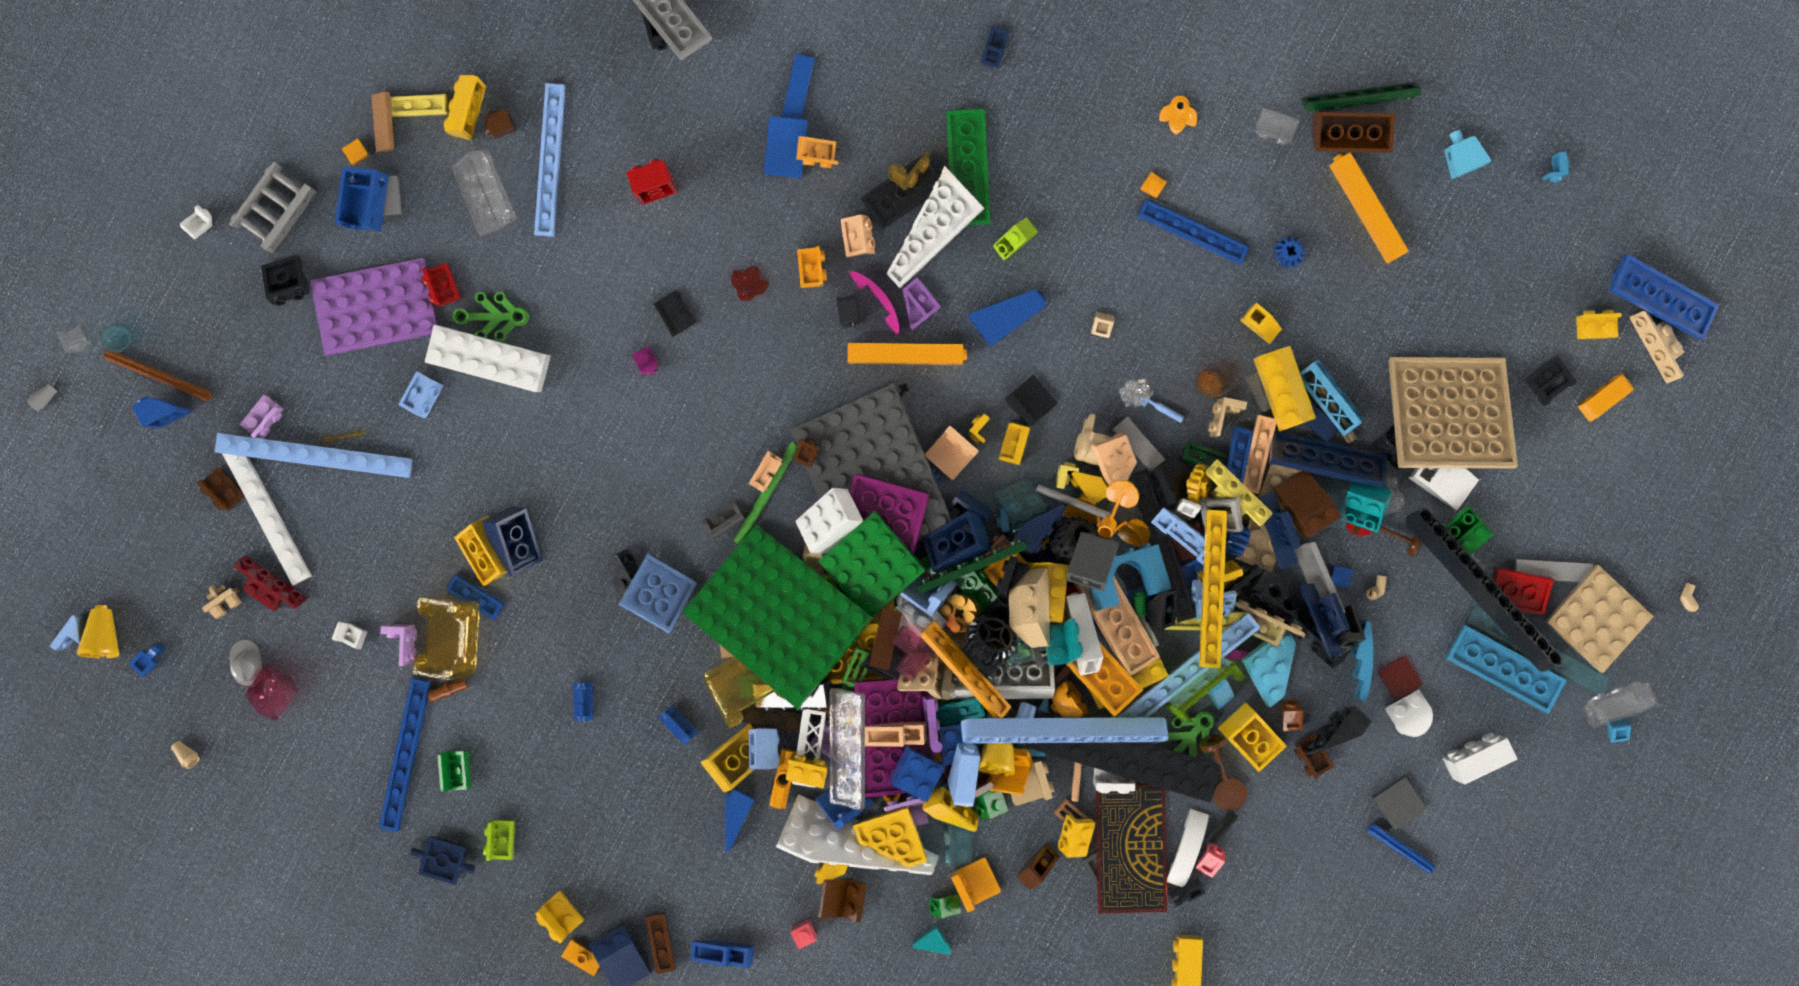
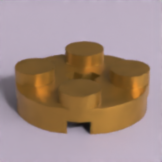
(950, 611)

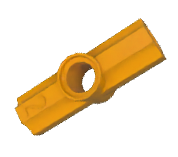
(781, 790)

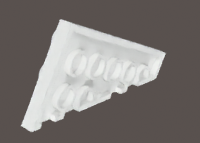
(939, 221)

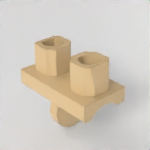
(215, 606)

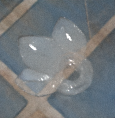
(1124, 513)

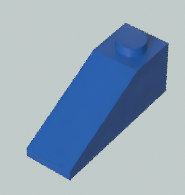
(736, 810)

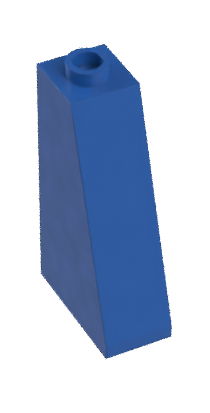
(1004, 317)

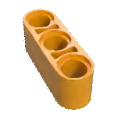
(1605, 397)

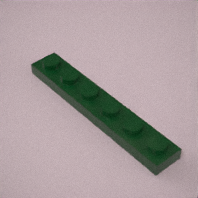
(1366, 96)
(964, 568)

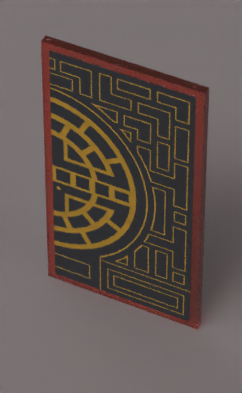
(1131, 850)

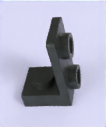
(1355, 634)

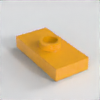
(581, 957)

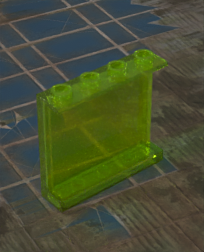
(1202, 686)

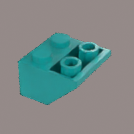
(1367, 505)

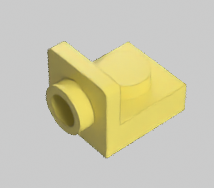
(1062, 477)

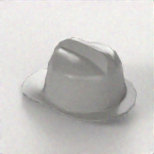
(245, 662)

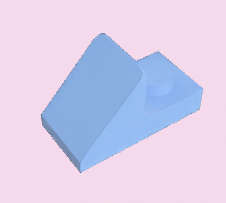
(72, 630)

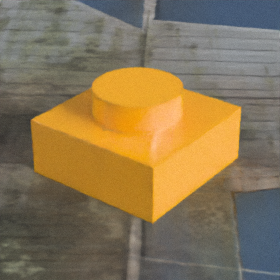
(1153, 185)

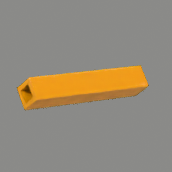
(1368, 207)
(906, 354)

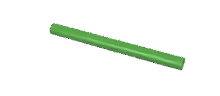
(764, 496)

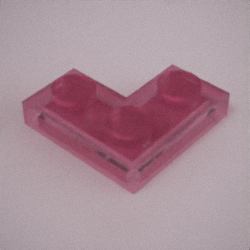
(916, 652)

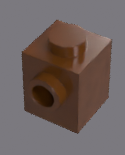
(499, 123)

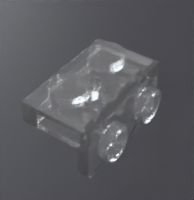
(1276, 125)

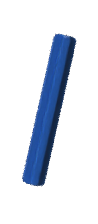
(1401, 848)

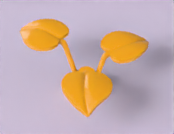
(1123, 493)

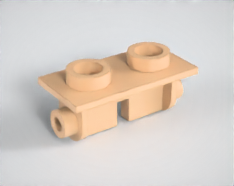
(762, 476)

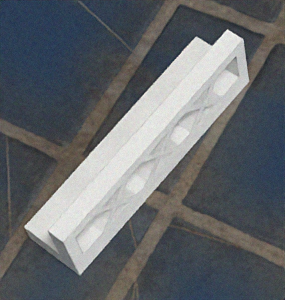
(804, 735)

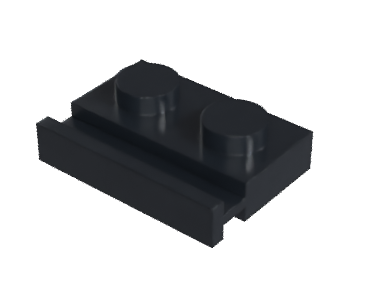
(675, 313)

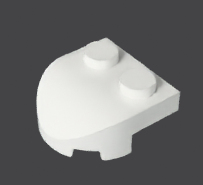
(1411, 714)

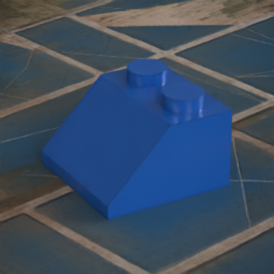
(158, 412)

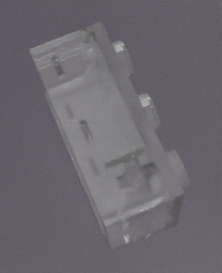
(1619, 704)

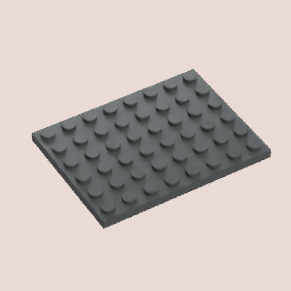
(874, 441)

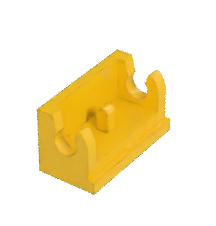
(1014, 443)

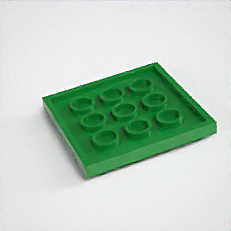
(872, 564)

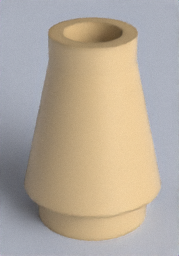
(185, 755)

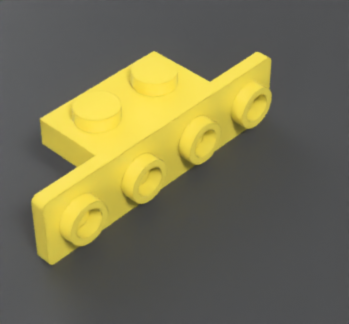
(1231, 487)

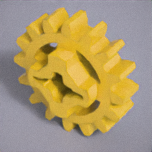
(1198, 484)

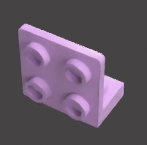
(407, 636)
(915, 806)

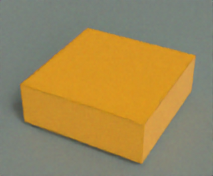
(355, 152)

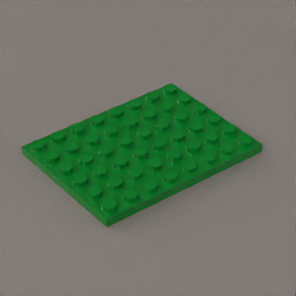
(777, 616)

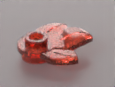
(748, 280)

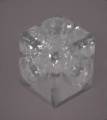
(1135, 392)

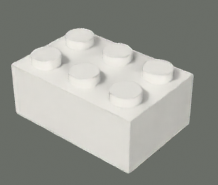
(829, 521)
(1479, 758)

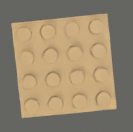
(1599, 619)

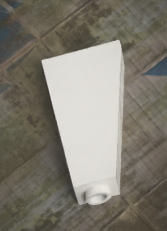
(1091, 658)

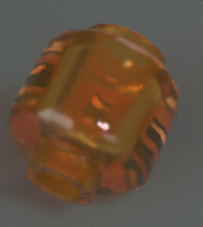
(1209, 383)

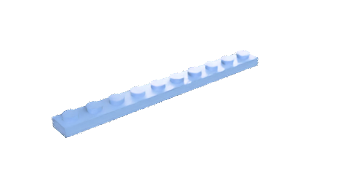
(313, 455)
(1188, 671)

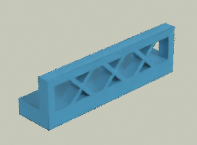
(1337, 394)

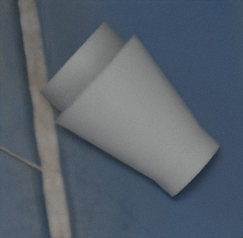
(41, 397)

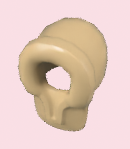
(1083, 449)

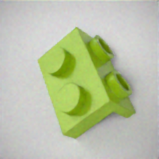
(500, 839)

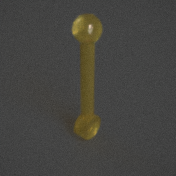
(328, 439)

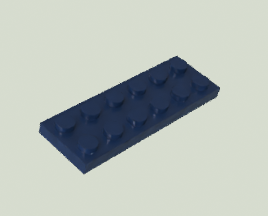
(1328, 459)

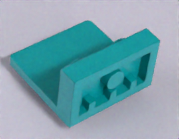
(1064, 643)

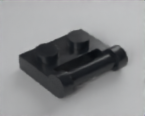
(1546, 376)

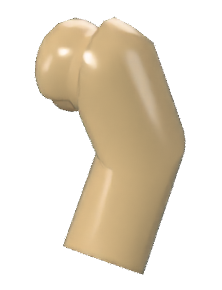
(1377, 590)
(1687, 599)

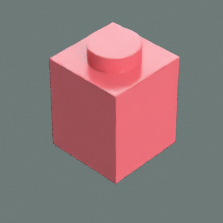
(803, 933)

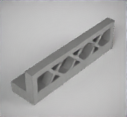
(1315, 569)

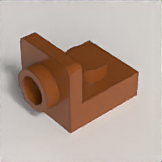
(1291, 715)

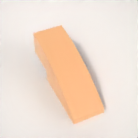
(896, 734)

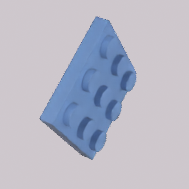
(657, 593)

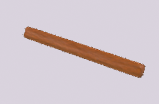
(158, 375)

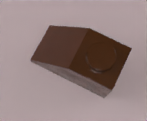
(1037, 867)

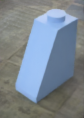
(964, 774)

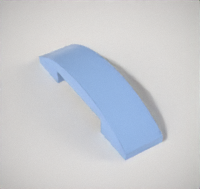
(1181, 532)

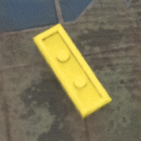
(419, 105)

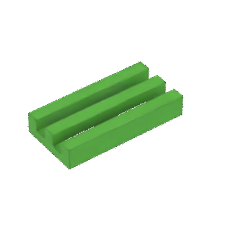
(864, 652)

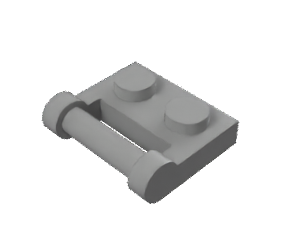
(1234, 519)

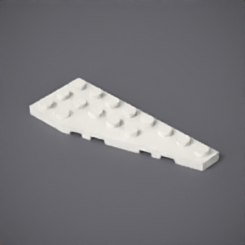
(816, 840)

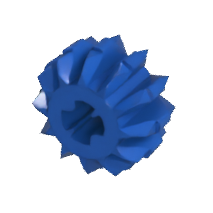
(1296, 252)
(1237, 542)

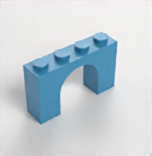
(1149, 565)

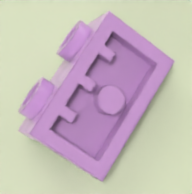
(262, 417)

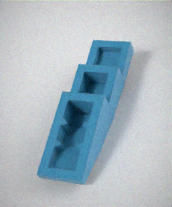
(1364, 664)
(1221, 694)

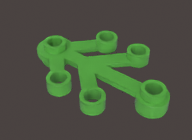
(494, 316)
(1189, 738)

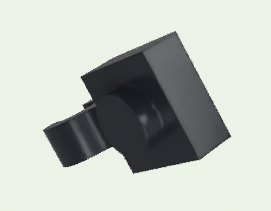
(1189, 892)

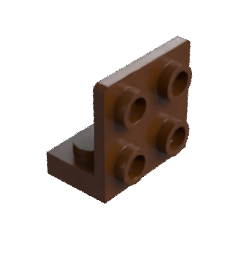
(842, 899)

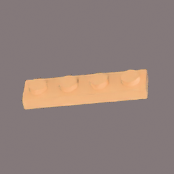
(1259, 452)

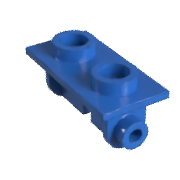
(583, 701)
(678, 724)

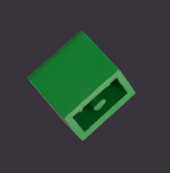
(1468, 529)

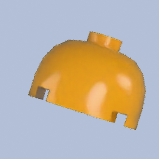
(1067, 701)

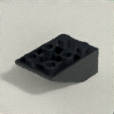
(1342, 727)

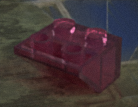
(271, 692)

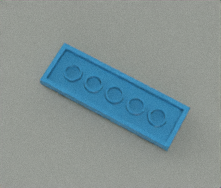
(1505, 669)

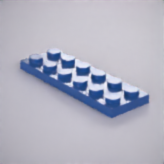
(1663, 297)

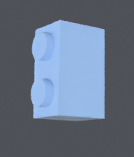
(763, 749)

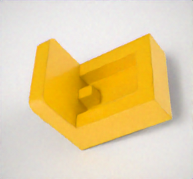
(978, 423)

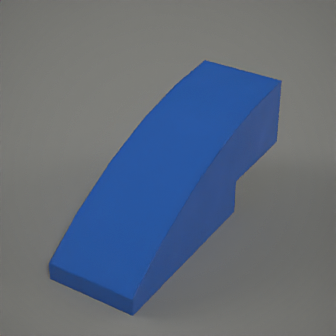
(722, 953)

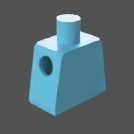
(1464, 155)

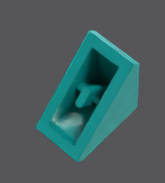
(932, 941)

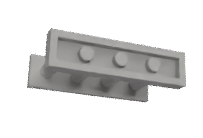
(282, 224)

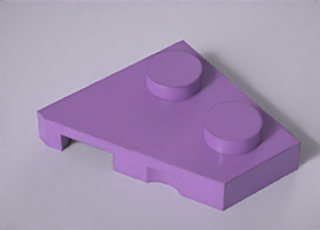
(919, 303)

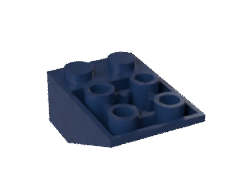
(1038, 530)

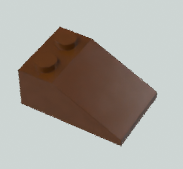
(1307, 503)

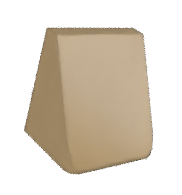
(1102, 324)

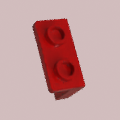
(441, 285)

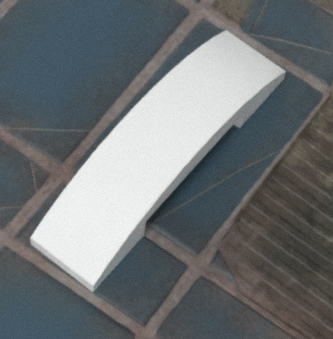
(1188, 848)

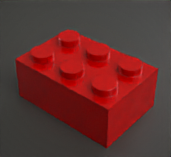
(651, 181)

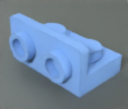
(420, 395)

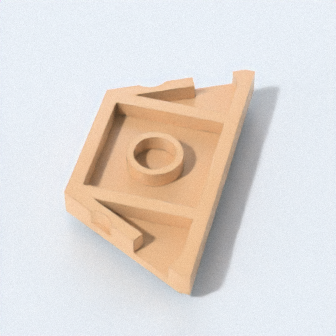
(1115, 458)

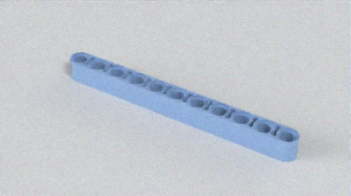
(1063, 730)

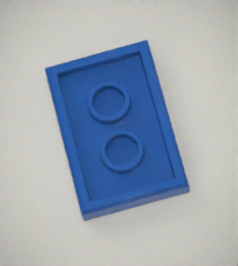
(782, 146)

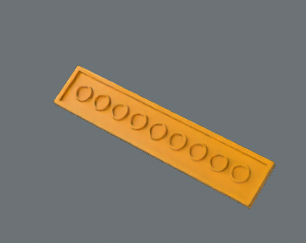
(1111, 684)

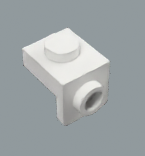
(197, 223)
(349, 634)

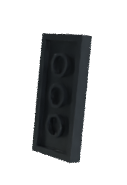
(891, 202)

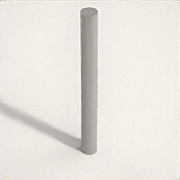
(1072, 501)

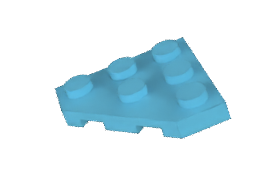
(1270, 668)

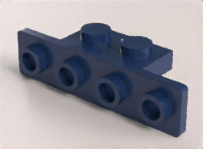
(1281, 532)
(1327, 617)

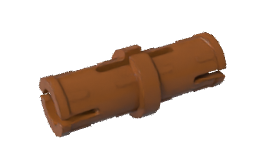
(447, 689)

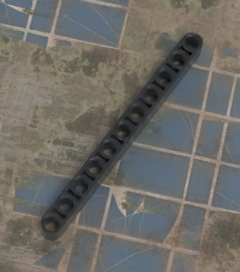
(1483, 590)

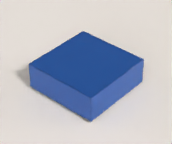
(1341, 576)

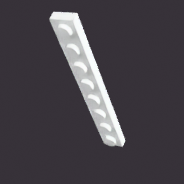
(268, 518)

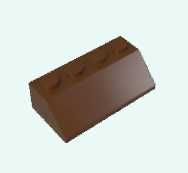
(1353, 132)

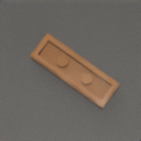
(382, 122)

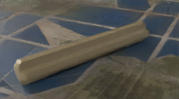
(1333, 407)

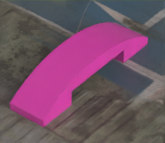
(862, 282)

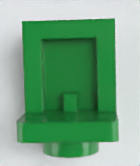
(944, 905)

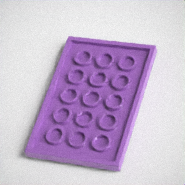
(373, 307)

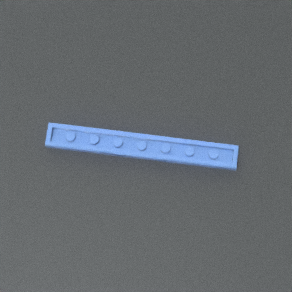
(549, 160)

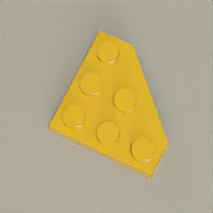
(892, 836)

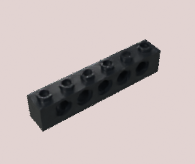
(1281, 602)

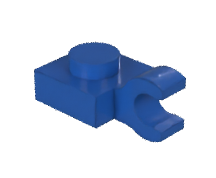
(145, 661)

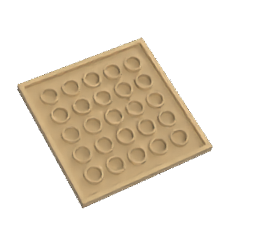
(1452, 412)

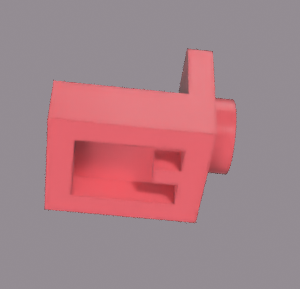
(1211, 860)

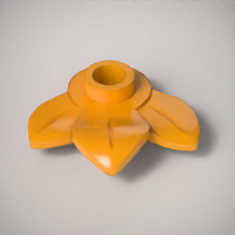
(1178, 117)

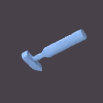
(1164, 409)

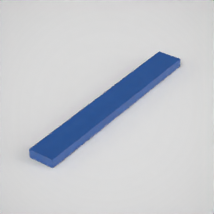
(405, 754)

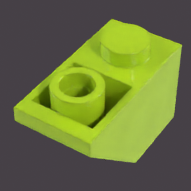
(1015, 238)

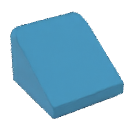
(1619, 730)

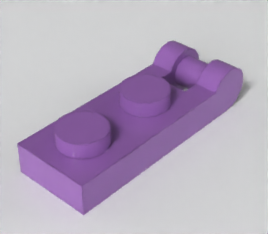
(932, 724)

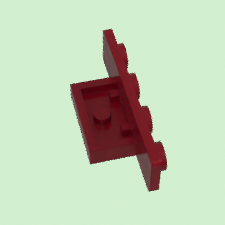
(266, 586)

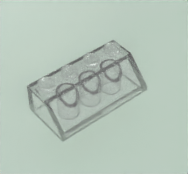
(483, 192)

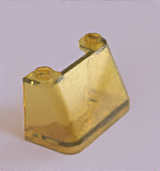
(449, 638)
(735, 689)

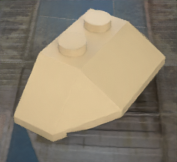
(1031, 608)

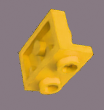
(1597, 325)
(807, 771)

